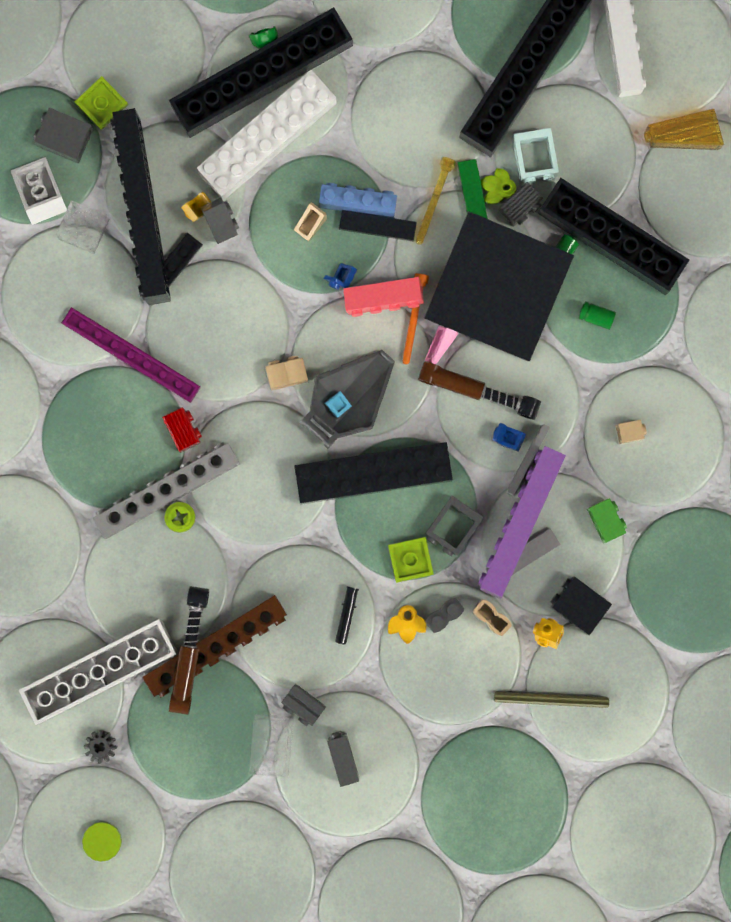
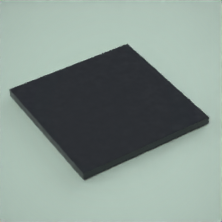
(498, 286)

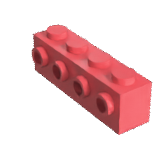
(383, 296)

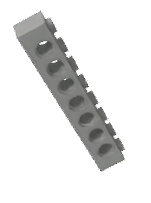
(103, 518)

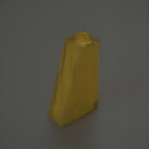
(686, 132)

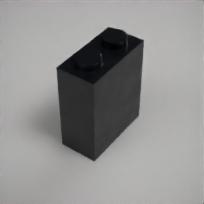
(580, 605)

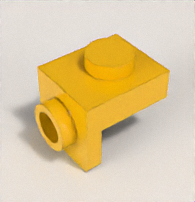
(192, 208)

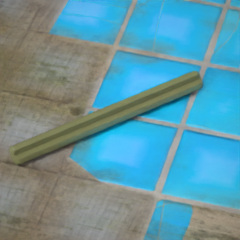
(550, 699)

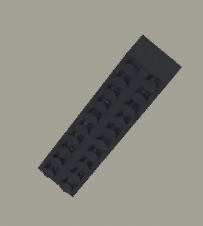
(261, 72)
(522, 73)
(141, 206)

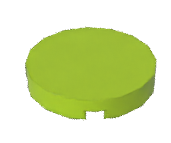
(102, 841)

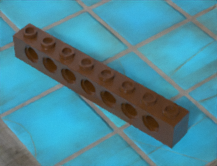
(272, 605)

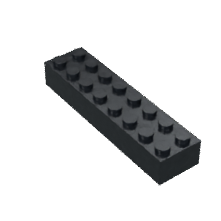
(613, 236)
(373, 473)

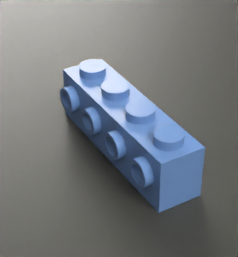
(355, 200)

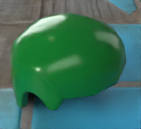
(263, 37)

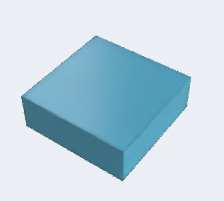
(338, 404)

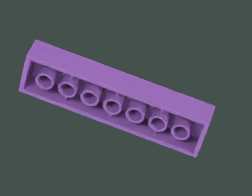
(521, 525)

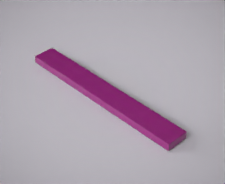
(131, 355)

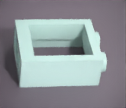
(533, 137)

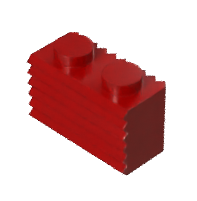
(182, 430)

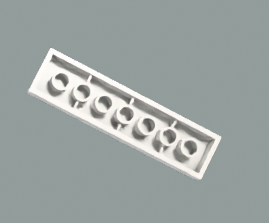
(267, 135)
(98, 671)

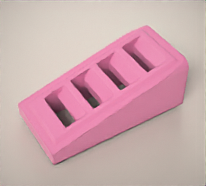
(440, 343)

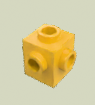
(548, 633)

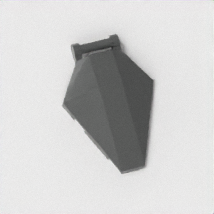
(364, 387)

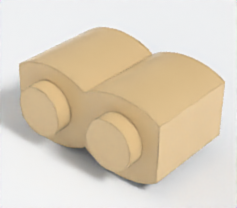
(286, 373)
(487, 613)

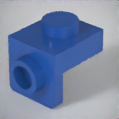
(342, 277)
(508, 437)

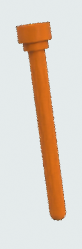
(413, 323)

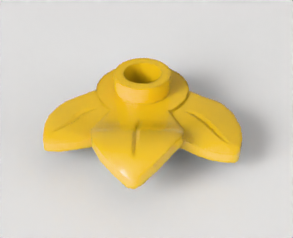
(407, 627)

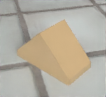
(310, 222)

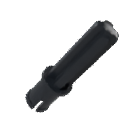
(346, 615)

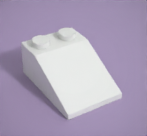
(38, 190)

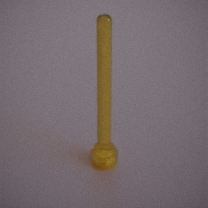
(446, 166)

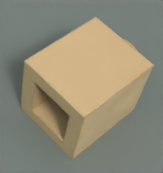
(631, 431)

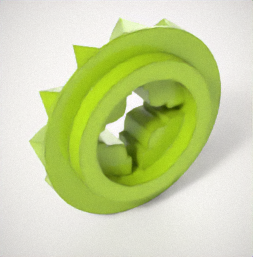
(171, 514)

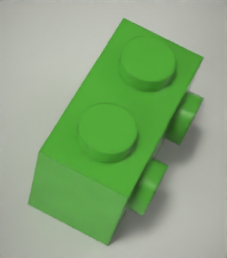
(607, 520)

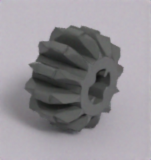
(103, 754)

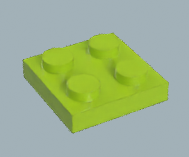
(100, 102)
(410, 559)

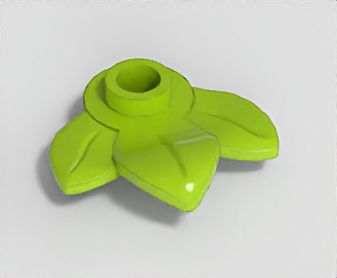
(495, 186)

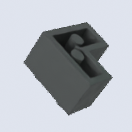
(219, 220)

